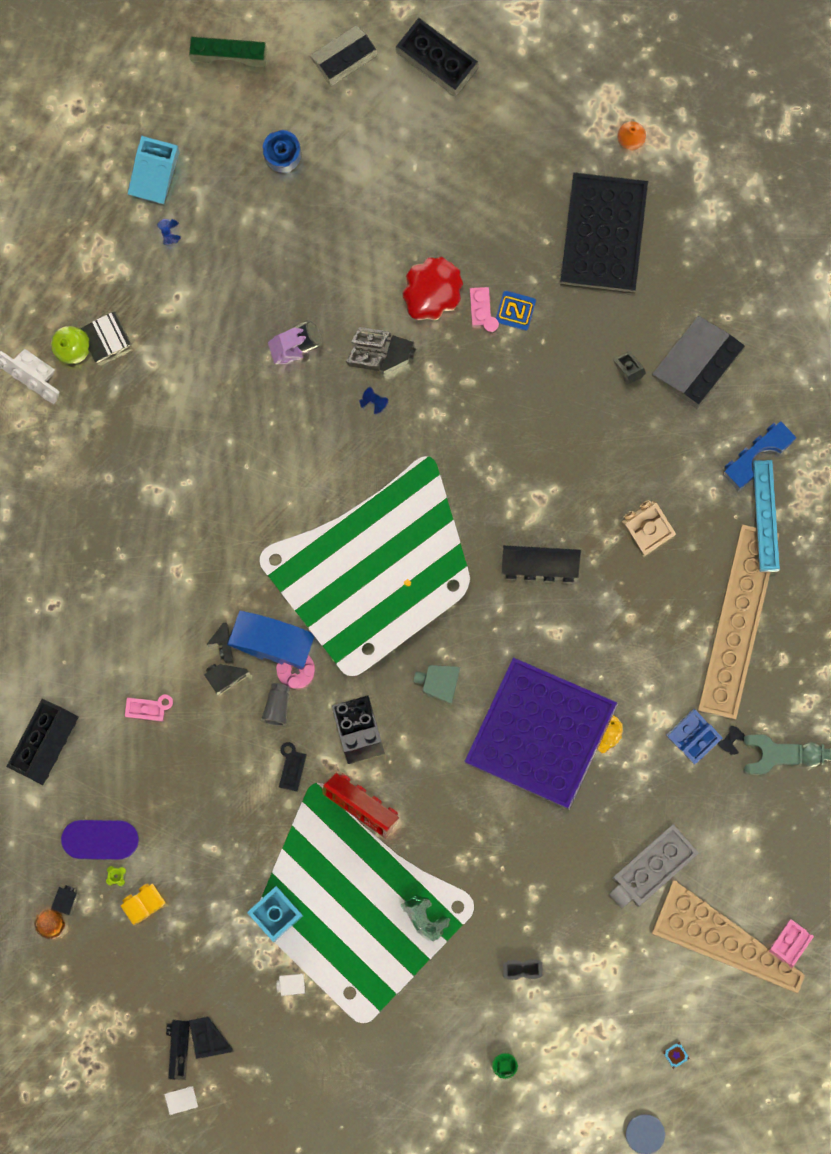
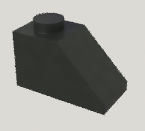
(398, 354)
(224, 676)

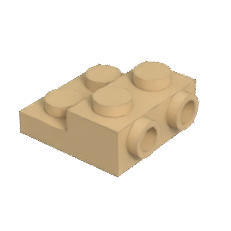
(648, 526)

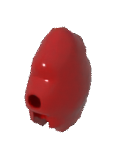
(432, 288)

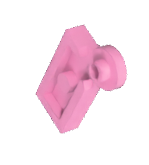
(481, 309)

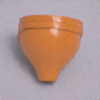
(631, 135)

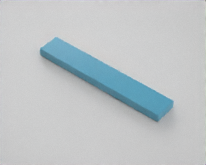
(766, 516)

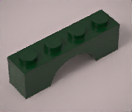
(210, 49)

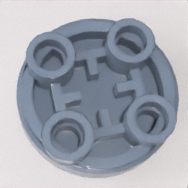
(645, 1134)

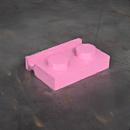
(791, 943)

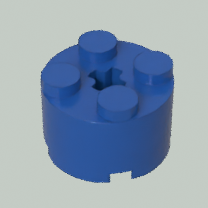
(277, 142)

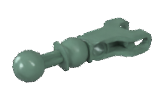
(784, 754)

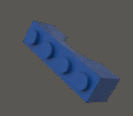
(776, 440)

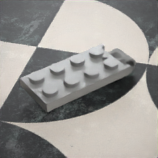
(653, 867)

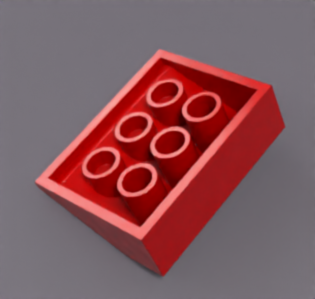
(360, 805)

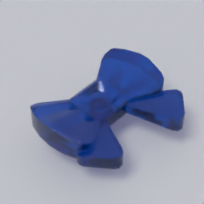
(165, 226)
(369, 395)

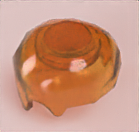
(49, 924)

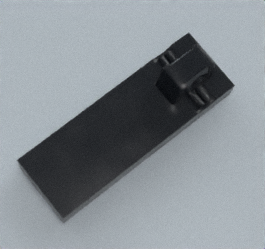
(178, 1049)

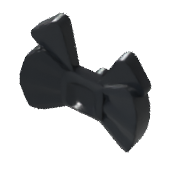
(727, 744)

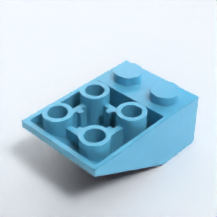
(153, 169)

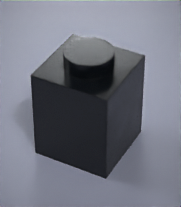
(65, 900)

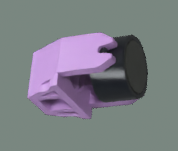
(290, 344)

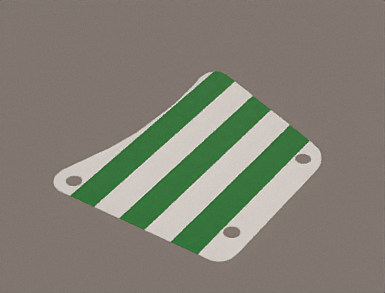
(353, 569)
(351, 907)

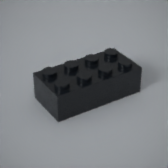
(437, 57)

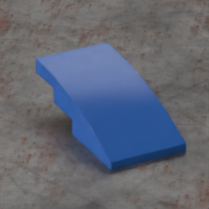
(271, 639)

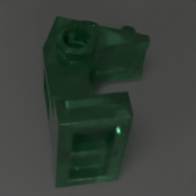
(416, 910)

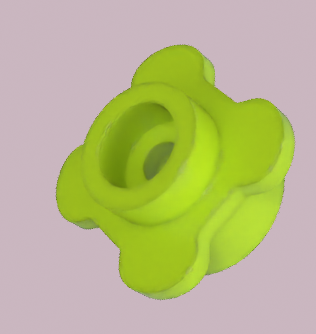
(119, 880)

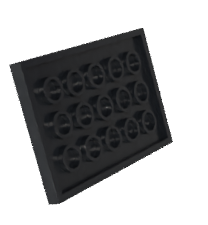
(604, 232)

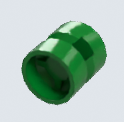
(505, 1065)

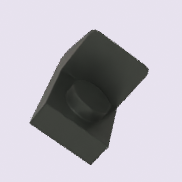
(629, 367)
(222, 637)

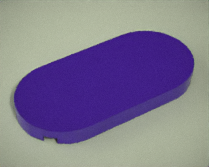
(100, 839)

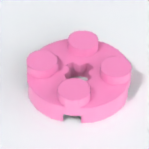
(293, 680)

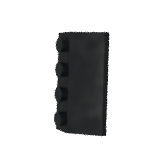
(42, 741)

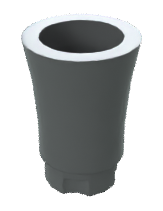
(276, 705)

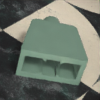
(439, 682)

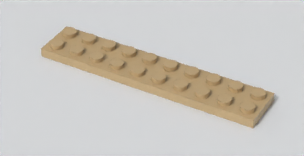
(735, 629)

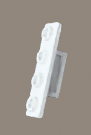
(31, 372)

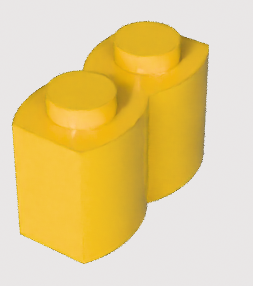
(142, 904)

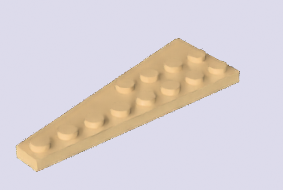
(702, 929)

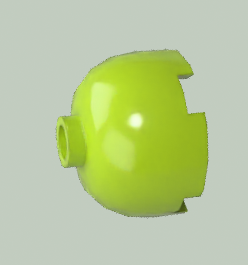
(70, 345)

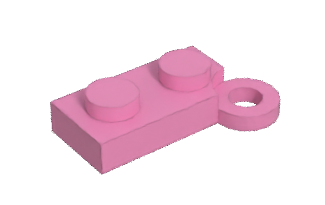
(147, 709)

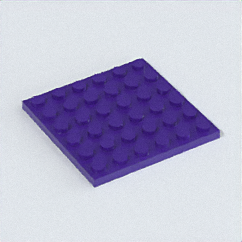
(541, 733)

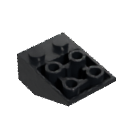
(358, 729)

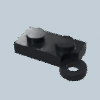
(292, 768)

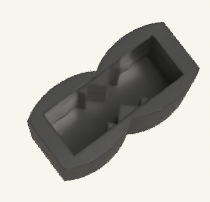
(529, 969)

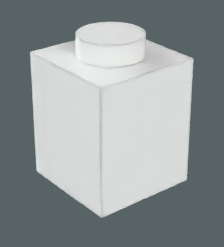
(291, 984)

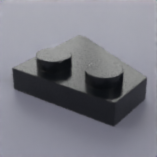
(207, 1038)

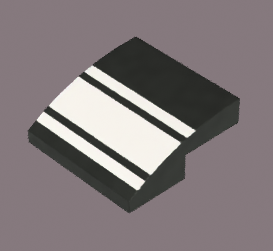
(106, 337)

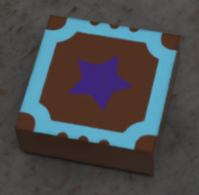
(676, 1055)

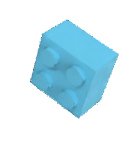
(275, 914)

